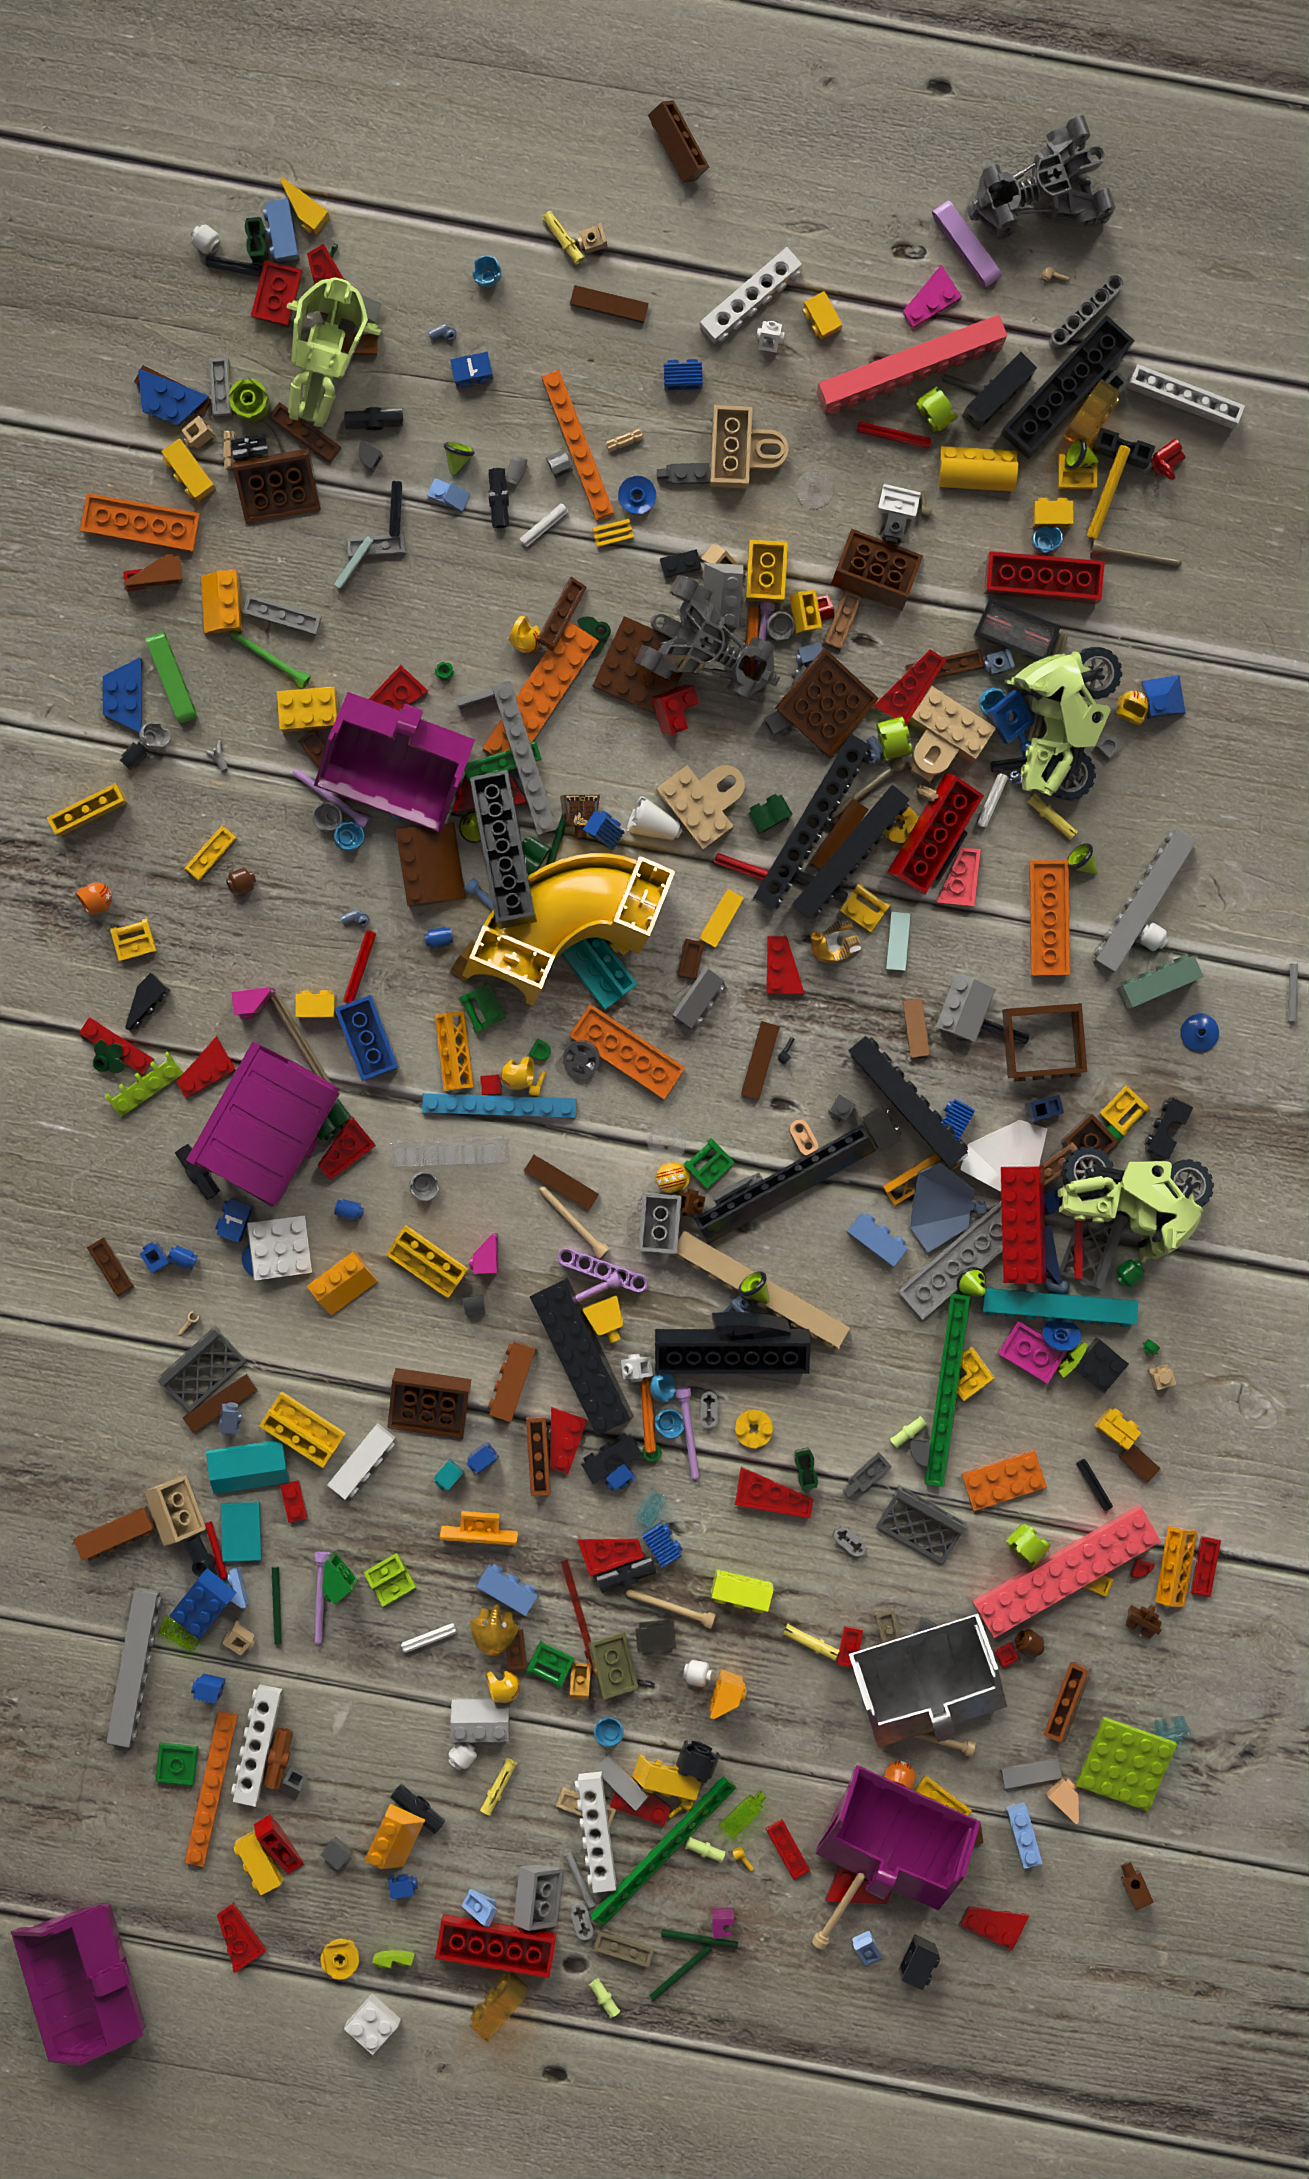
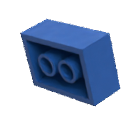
(203, 1603)

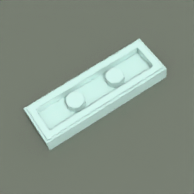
(354, 562)
(898, 941)

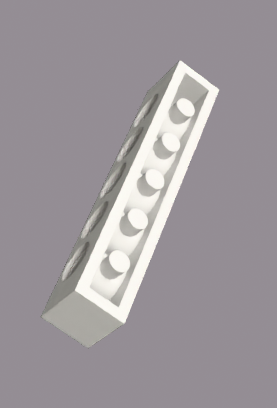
(784, 260)
(1185, 396)
(593, 1783)
(242, 1793)

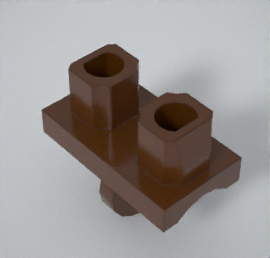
(1146, 1618)

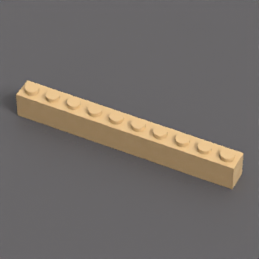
(780, 1300)

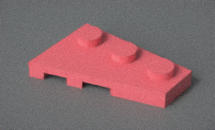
(962, 880)

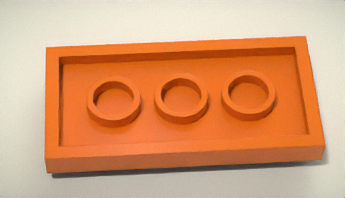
(1004, 1480)

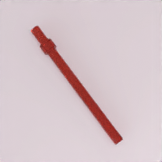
(578, 1609)

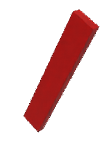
(1078, 1243)

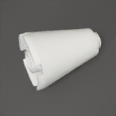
(652, 821)

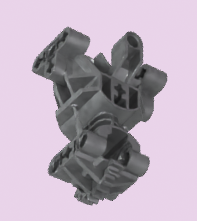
(1054, 188)
(702, 640)

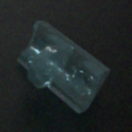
(650, 1508)
(1179, 1729)

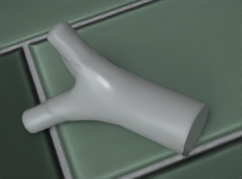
(217, 755)

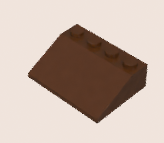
(276, 485)
(876, 569)
(430, 865)
(429, 1403)

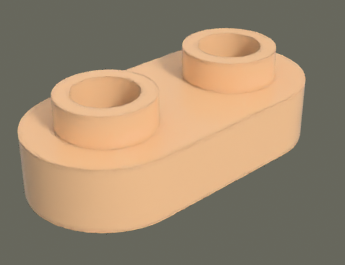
(803, 1137)

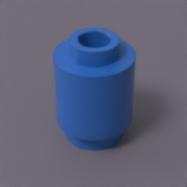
(438, 937)
(348, 1210)
(182, 1257)

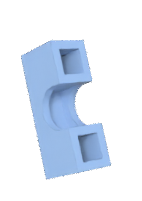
(1024, 1835)

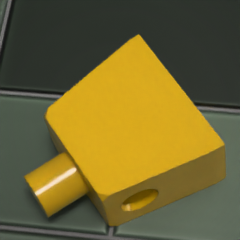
(605, 1317)

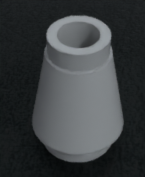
(516, 469)

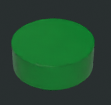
(652, 1456)

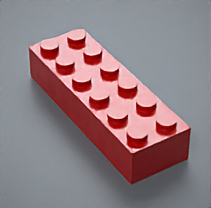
(1044, 577)
(935, 834)
(1023, 1224)
(495, 1946)

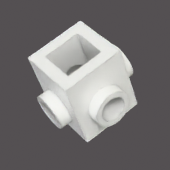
(770, 336)
(636, 1367)

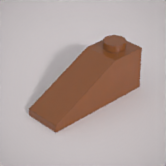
(161, 572)

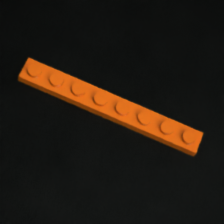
(577, 444)
(211, 1788)

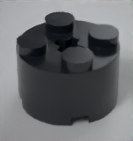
(697, 1761)

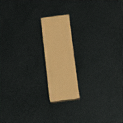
(568, 1802)

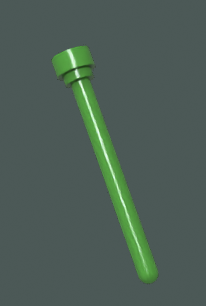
(300, 678)

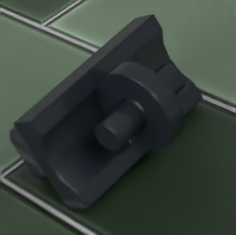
(249, 447)

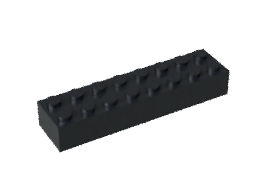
(1067, 387)
(503, 849)
(850, 852)
(908, 1103)
(723, 1353)
(582, 1356)

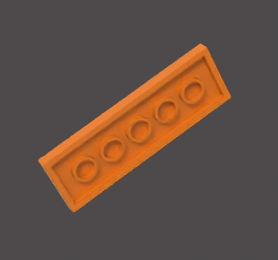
(140, 522)
(1049, 917)
(628, 1051)

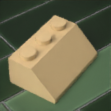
(175, 1510)

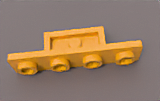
(479, 1528)

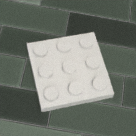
(279, 1247)

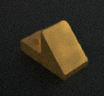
(461, 962)
(580, 1681)

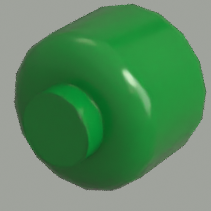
(1130, 1273)

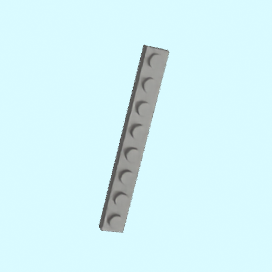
(523, 757)

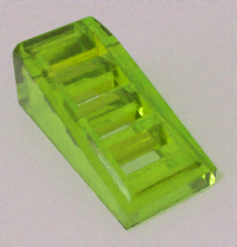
(192, 1645)

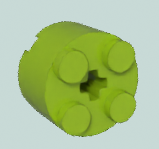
(251, 390)
(937, 409)
(894, 738)
(1027, 1544)

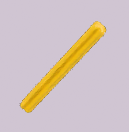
(1108, 492)

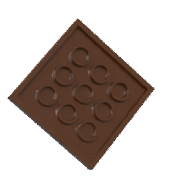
(626, 679)
(826, 703)

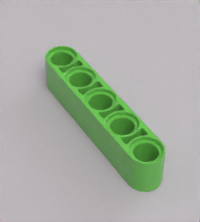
(171, 677)

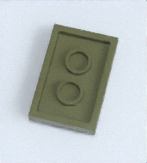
(613, 1665)

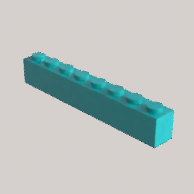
(1060, 1306)

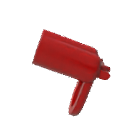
(1167, 458)

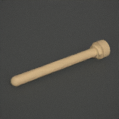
(598, 1247)
(706, 1619)
(965, 1747)
(822, 1938)

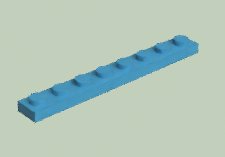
(499, 1105)

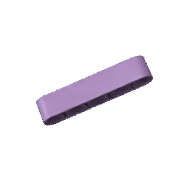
(966, 244)
(595, 1262)

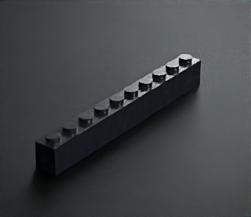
(785, 1184)

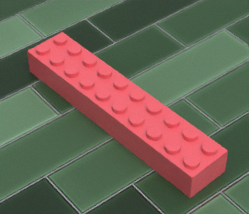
(912, 364)
(1066, 1571)

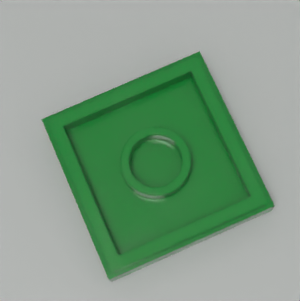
(176, 1764)

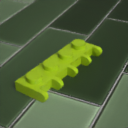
(145, 1086)

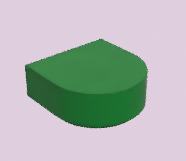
(540, 1050)
(1115, 1132)

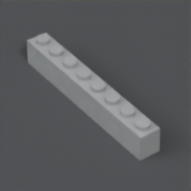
(1144, 901)
(133, 1667)

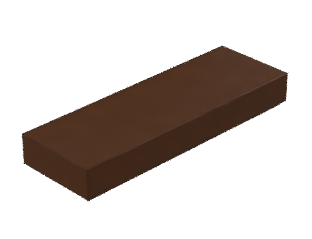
(110, 1266)

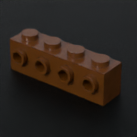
(678, 141)

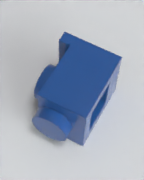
(152, 1264)
(619, 1477)
(402, 1886)

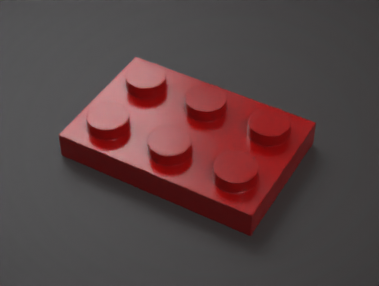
(275, 290)

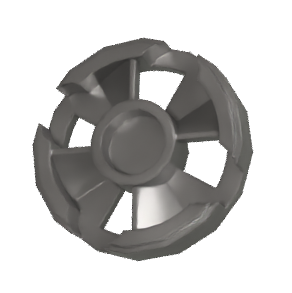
(581, 1059)

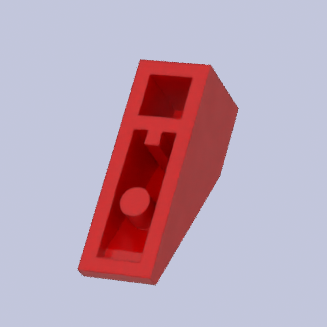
(277, 1844)

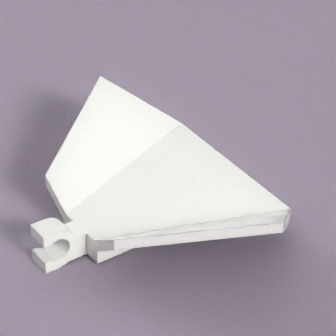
(1009, 1146)

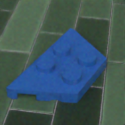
(168, 399)
(124, 695)

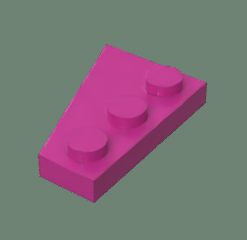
(932, 298)

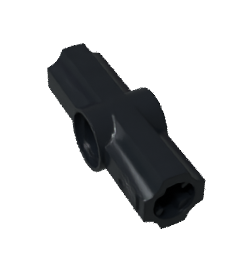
(373, 418)
(498, 498)
(198, 1175)
(200, 1556)
(626, 1574)
(418, 1807)

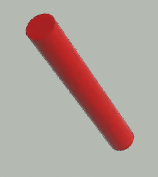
(216, 1549)

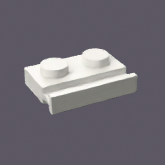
(899, 501)

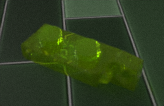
(742, 1814)

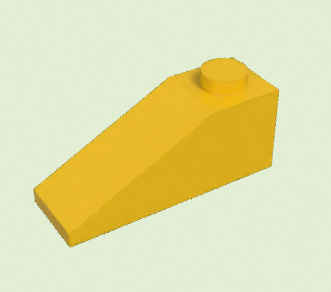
(309, 213)

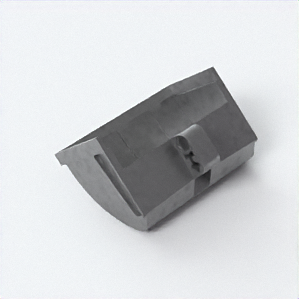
(929, 1681)

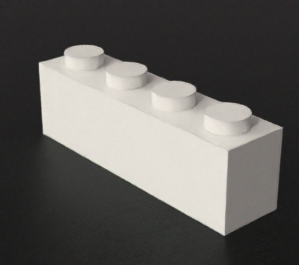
(361, 1461)

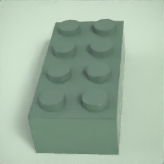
(1157, 983)

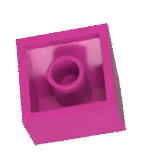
(251, 1002)
(486, 1257)

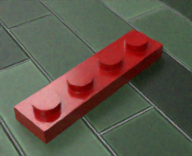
(131, 1054)

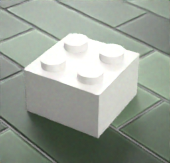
(372, 2024)

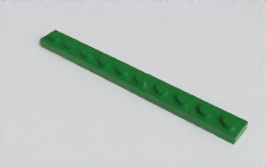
(947, 1389)
(663, 1851)

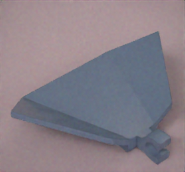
(941, 1206)

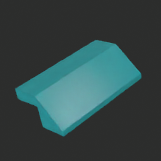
(599, 970)
(247, 1466)

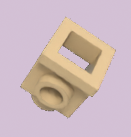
(597, 243)
(198, 433)
(1162, 1377)
(238, 1639)

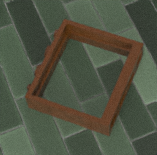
(1078, 1038)

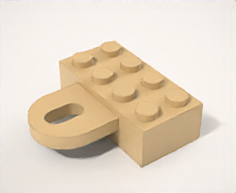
(738, 447)
(949, 729)
(700, 804)

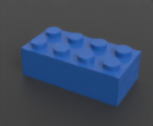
(367, 1038)

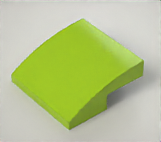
(390, 1580)

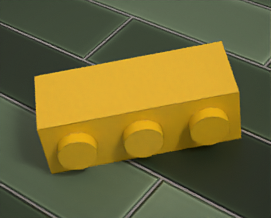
(187, 470)
(258, 1863)

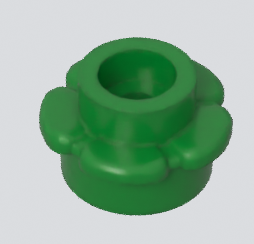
(444, 666)
(1151, 1347)

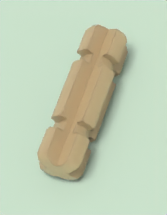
(624, 440)
(228, 452)
(926, 793)

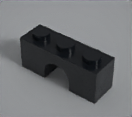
(1108, 443)
(1159, 1142)
(625, 1447)

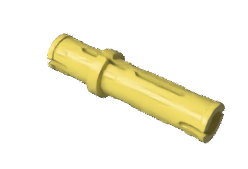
(568, 244)
(1054, 818)
(811, 1642)
(495, 1793)

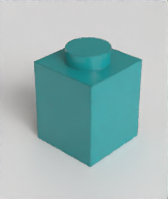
(448, 1475)

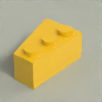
(665, 1780)

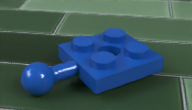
(1021, 721)

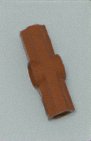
(278, 1758)

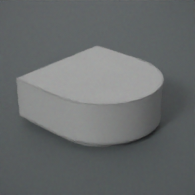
(1108, 746)

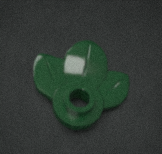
(591, 626)
(110, 1056)

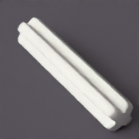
(543, 525)
(992, 800)
(429, 1638)

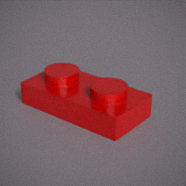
(293, 1501)
(849, 1644)

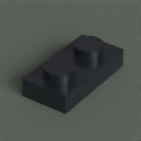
(680, 563)

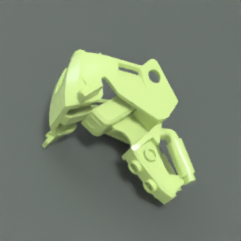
(322, 354)

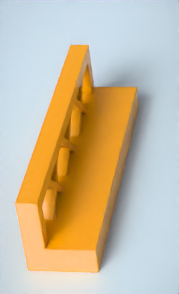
(450, 1051)
(904, 1177)
(1173, 1567)

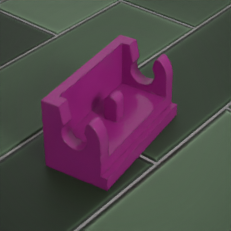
(722, 1918)

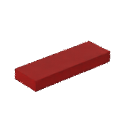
(1205, 1566)
(788, 1849)

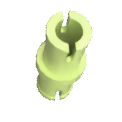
(908, 1432)
(705, 1849)
(604, 1998)

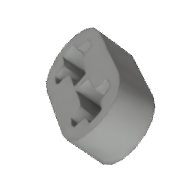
(703, 1409)
(852, 1537)
(586, 1920)

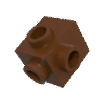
(691, 1202)

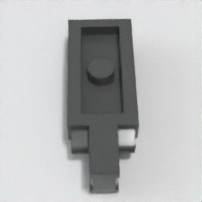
(685, 473)
(737, 1188)
(867, 1474)

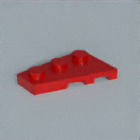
(346, 1149)
(652, 1810)

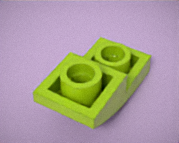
(1076, 1354)
(385, 1958)

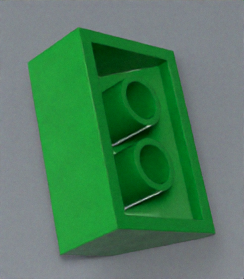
(337, 1579)

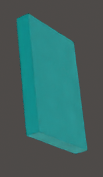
(241, 1531)

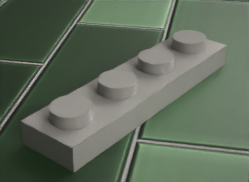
(282, 614)

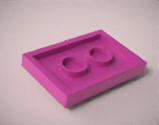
(1031, 1352)

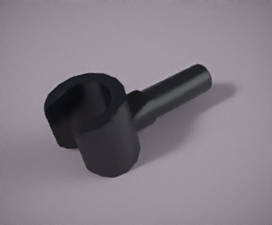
(783, 1057)

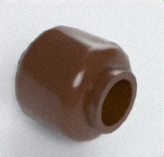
(241, 881)
(1029, 1643)

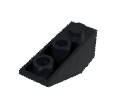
(147, 995)

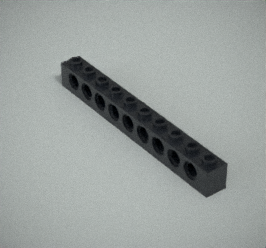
(852, 746)

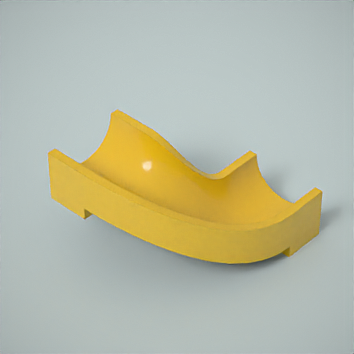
(573, 902)

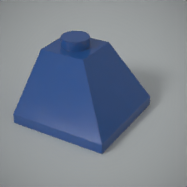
(1163, 696)

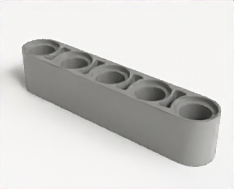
(1092, 305)

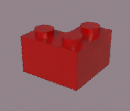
(670, 708)

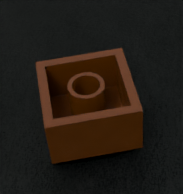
(1090, 1133)

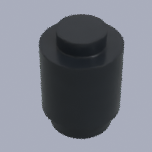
(134, 755)

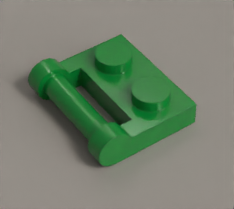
(488, 1005)
(713, 1168)
(551, 1658)

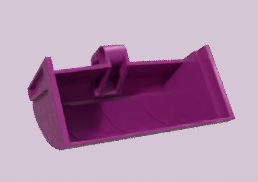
(373, 769)
(264, 1124)
(899, 1839)
(79, 1985)

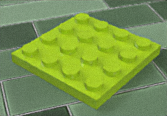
(1126, 1763)

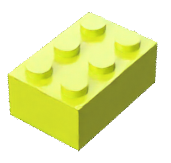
(741, 1591)

